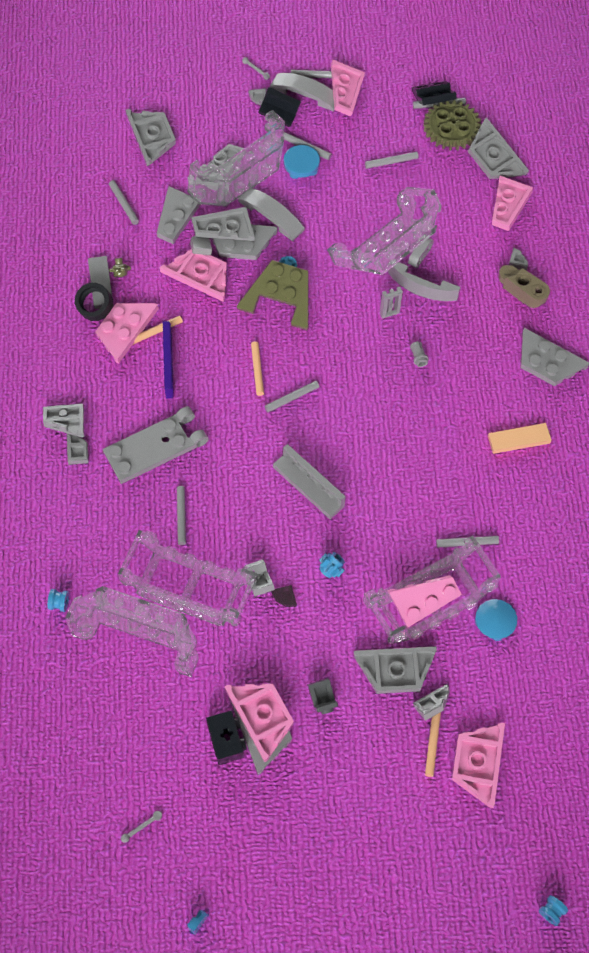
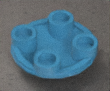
(496, 619)

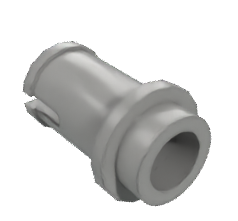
(420, 358)

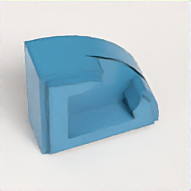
(196, 922)

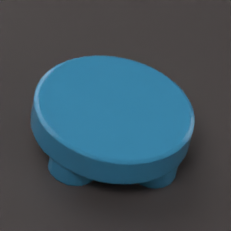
(301, 161)

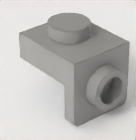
(264, 582)

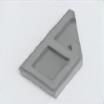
(200, 245)
(77, 450)
(432, 703)

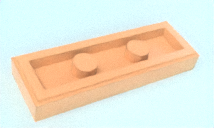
(519, 438)

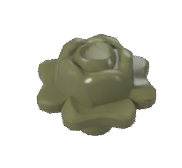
(120, 269)

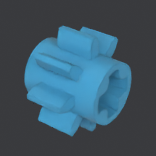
(331, 565)

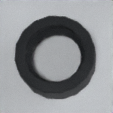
(83, 292)

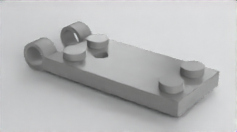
(147, 450)

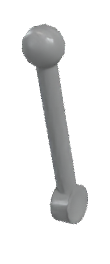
(245, 60)
(157, 815)

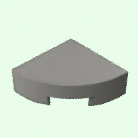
(257, 95)
(518, 260)

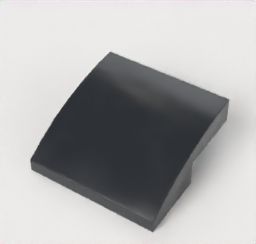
(434, 93)

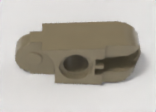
(531, 292)

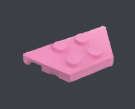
(200, 272)
(123, 326)
(262, 715)
(479, 762)

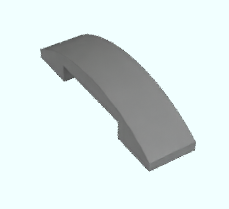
(306, 87)
(274, 211)
(422, 287)

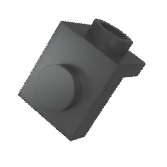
(322, 696)

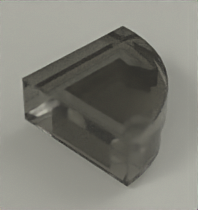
(284, 596)

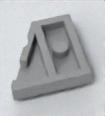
(65, 418)

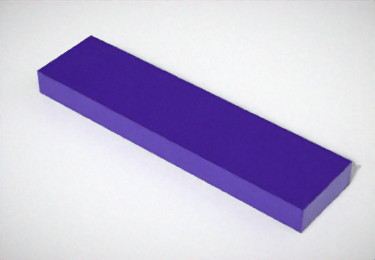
(168, 363)

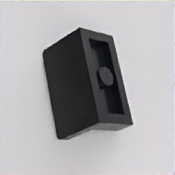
(281, 104)

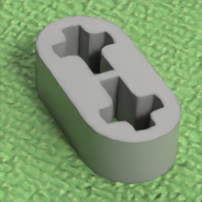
(420, 253)

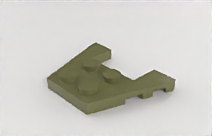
(282, 284)

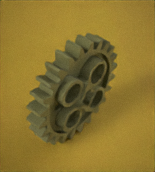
(451, 125)

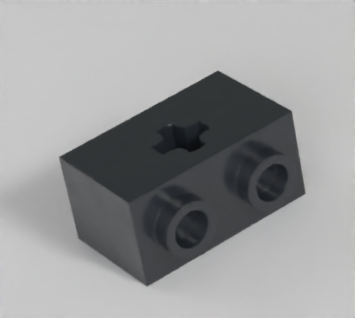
(226, 750)

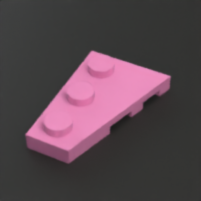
(346, 86)
(509, 202)
(420, 600)

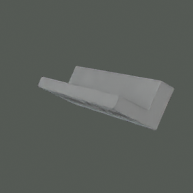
(310, 482)

